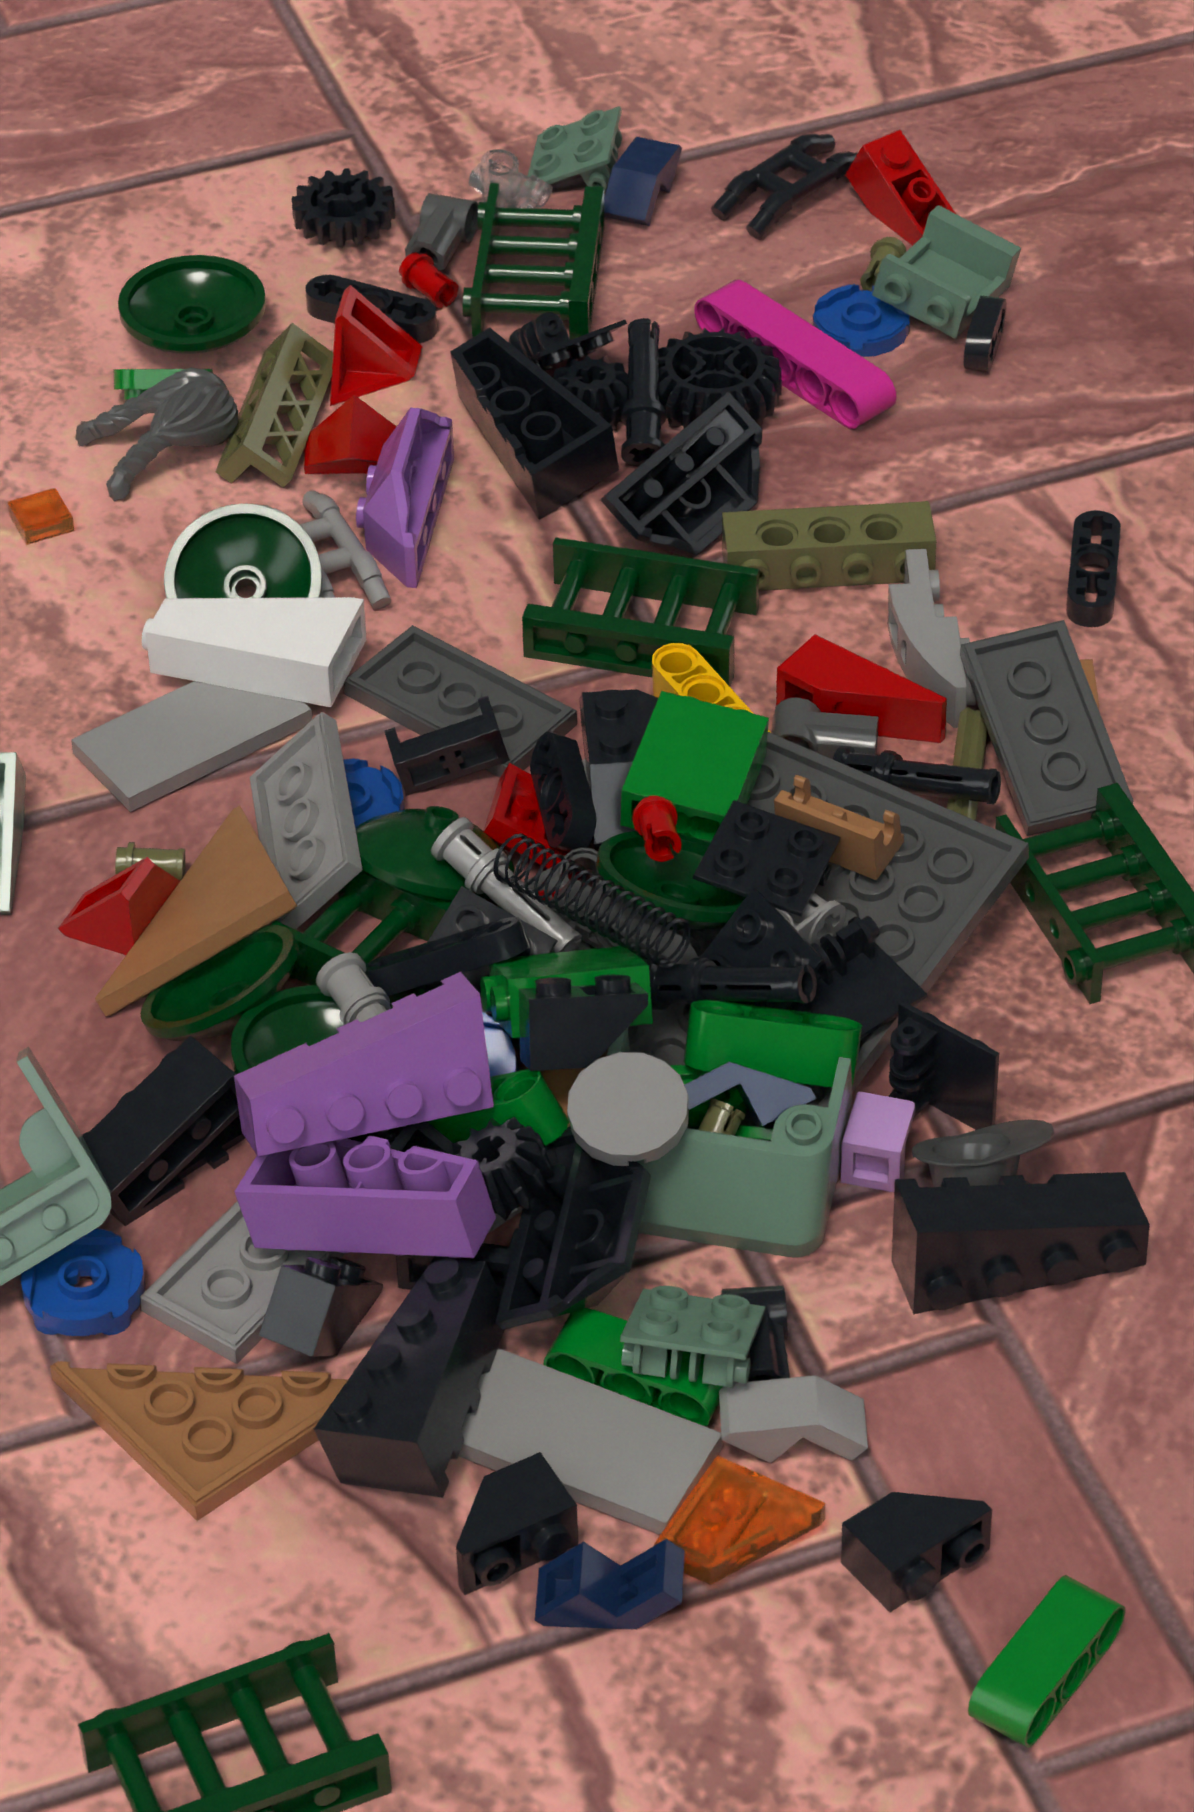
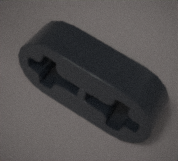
(985, 333)

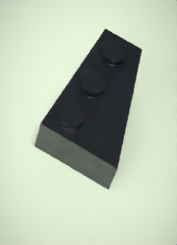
(166, 1130)

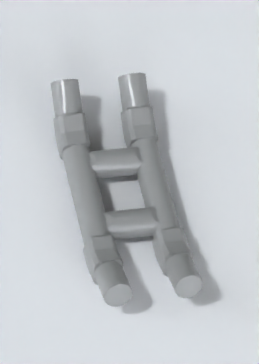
(350, 552)

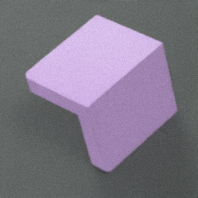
(876, 1141)

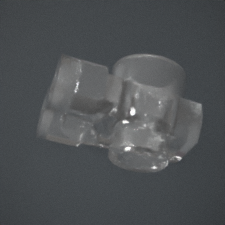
(515, 188)

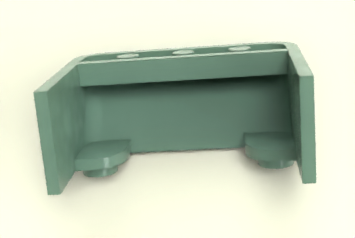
(749, 1189)
(61, 1194)

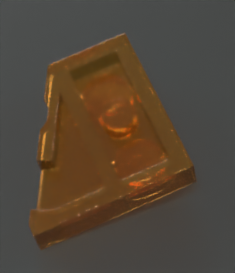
(737, 1519)

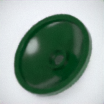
(192, 303)
(240, 549)
(399, 848)
(668, 882)
(221, 989)
(281, 1024)

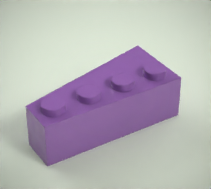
(373, 1075)
(366, 1200)

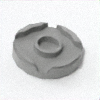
(628, 1108)

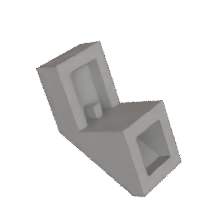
(777, 1413)

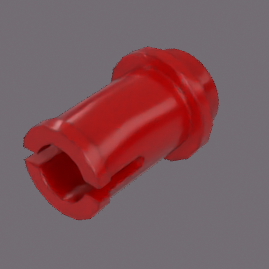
(421, 274)
(656, 822)

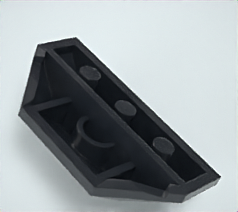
(688, 483)
(611, 734)
(574, 1237)

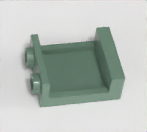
(947, 272)

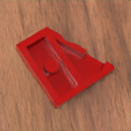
(518, 812)

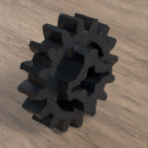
(343, 207)

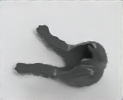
(188, 410)

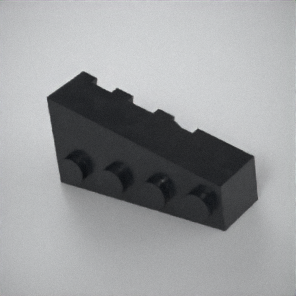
(1012, 1236)

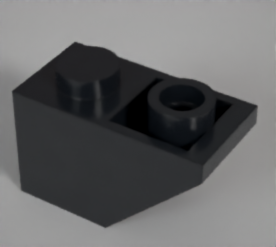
(575, 1024)
(318, 1305)
(514, 1523)
(912, 1543)

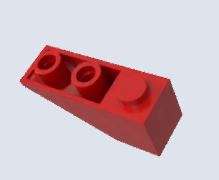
(896, 185)
(855, 686)

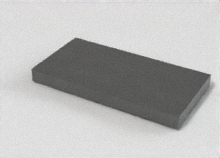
(437, 685)
(1043, 724)

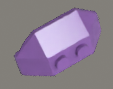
(407, 493)

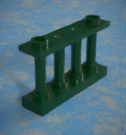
(577, 276)
(628, 644)
(1135, 857)
(394, 906)
(328, 1782)

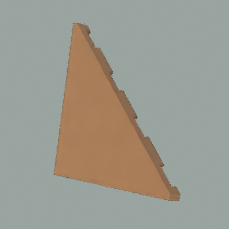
(216, 904)
(203, 1429)

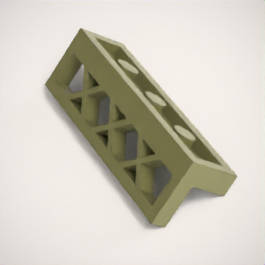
(271, 396)

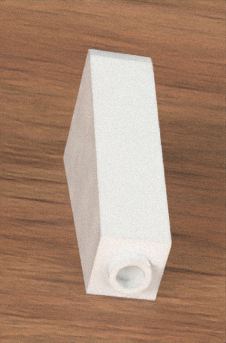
(259, 644)

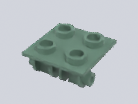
(580, 148)
(700, 1325)

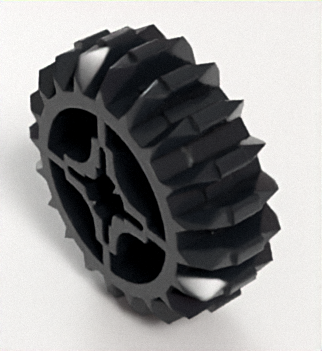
(709, 365)

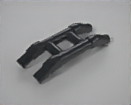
(783, 193)

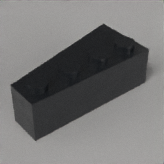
(533, 423)
(416, 1383)

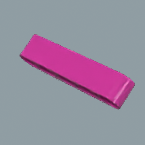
(810, 360)

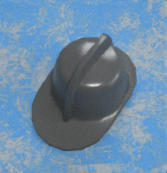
(982, 1153)

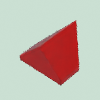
(368, 350)
(347, 440)
(120, 907)

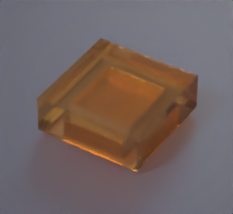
(40, 516)

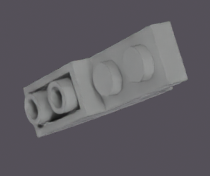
(924, 639)

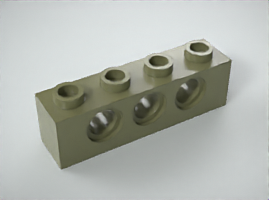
(828, 543)

